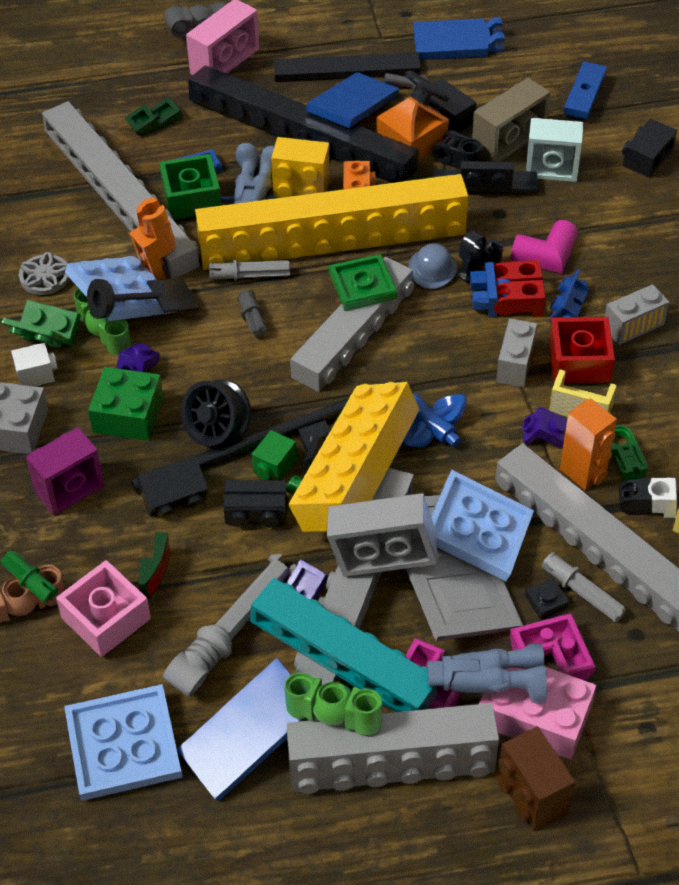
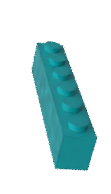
(341, 647)

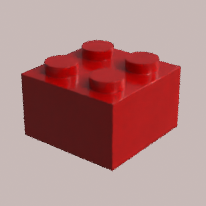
(582, 349)

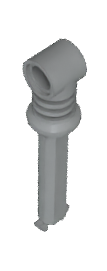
(215, 641)

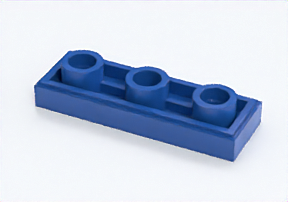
(585, 90)

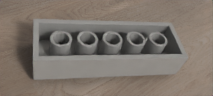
(405, 749)

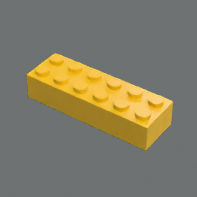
(355, 452)

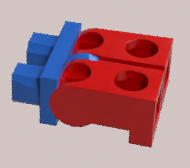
(509, 288)

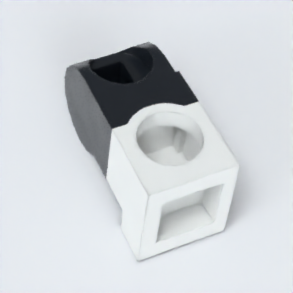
(648, 496)

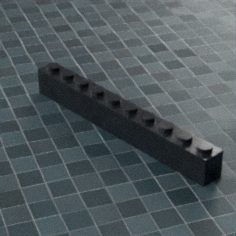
(291, 120)

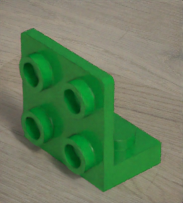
(45, 324)

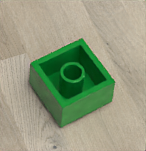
(189, 185)
(126, 403)

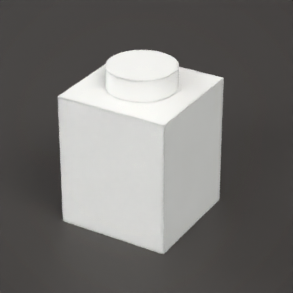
(34, 365)

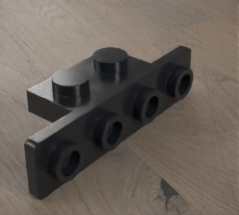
(493, 177)

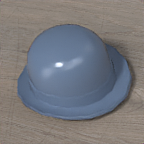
(433, 266)

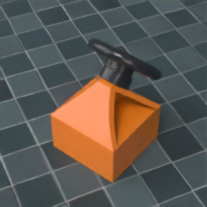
(414, 120)

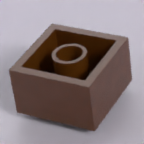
(535, 779)

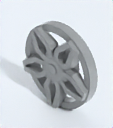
(43, 274)

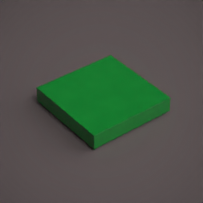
(362, 282)

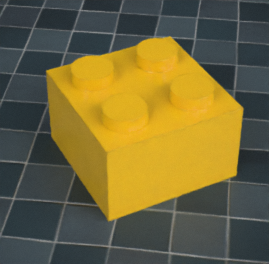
(300, 167)

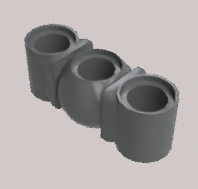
(183, 20)

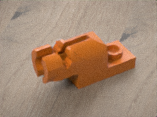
(153, 236)

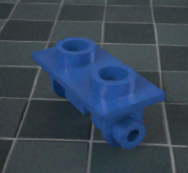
(571, 290)

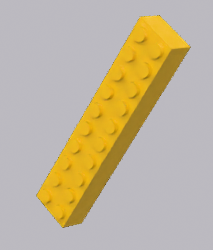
(333, 221)

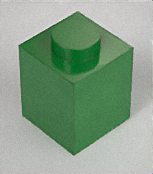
(274, 456)

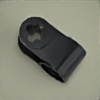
(457, 149)

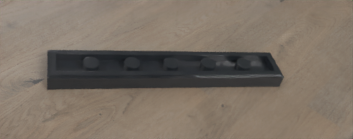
(345, 66)

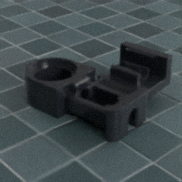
(476, 253)

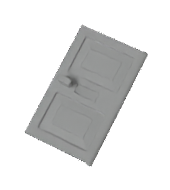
(461, 597)

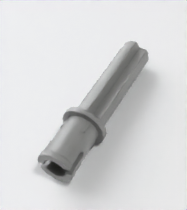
(249, 269)
(572, 578)

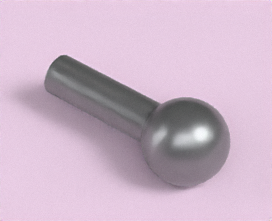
(399, 80)

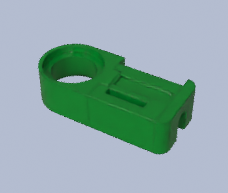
(628, 455)

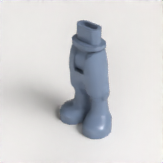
(249, 187)
(487, 674)

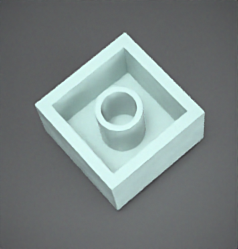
(554, 149)

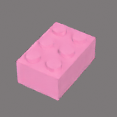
(224, 38)
(559, 718)

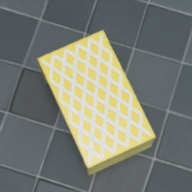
(568, 398)

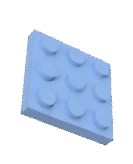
(125, 277)
(480, 525)
(122, 742)

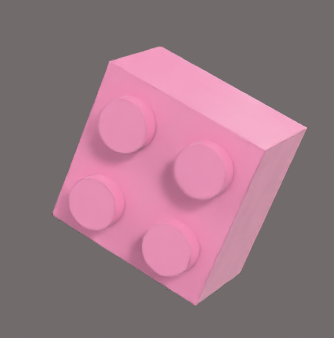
(103, 608)

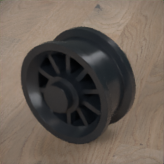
(215, 412)

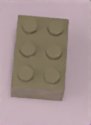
(506, 120)

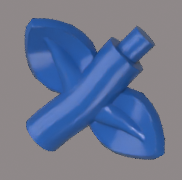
(436, 421)

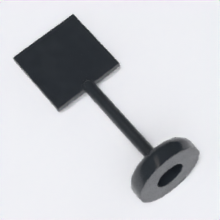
(171, 295)

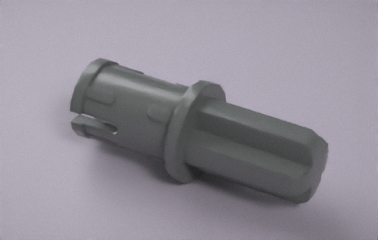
(252, 313)

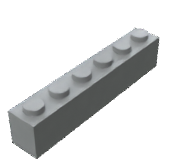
(345, 333)

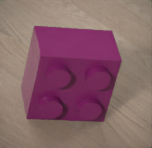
(65, 471)

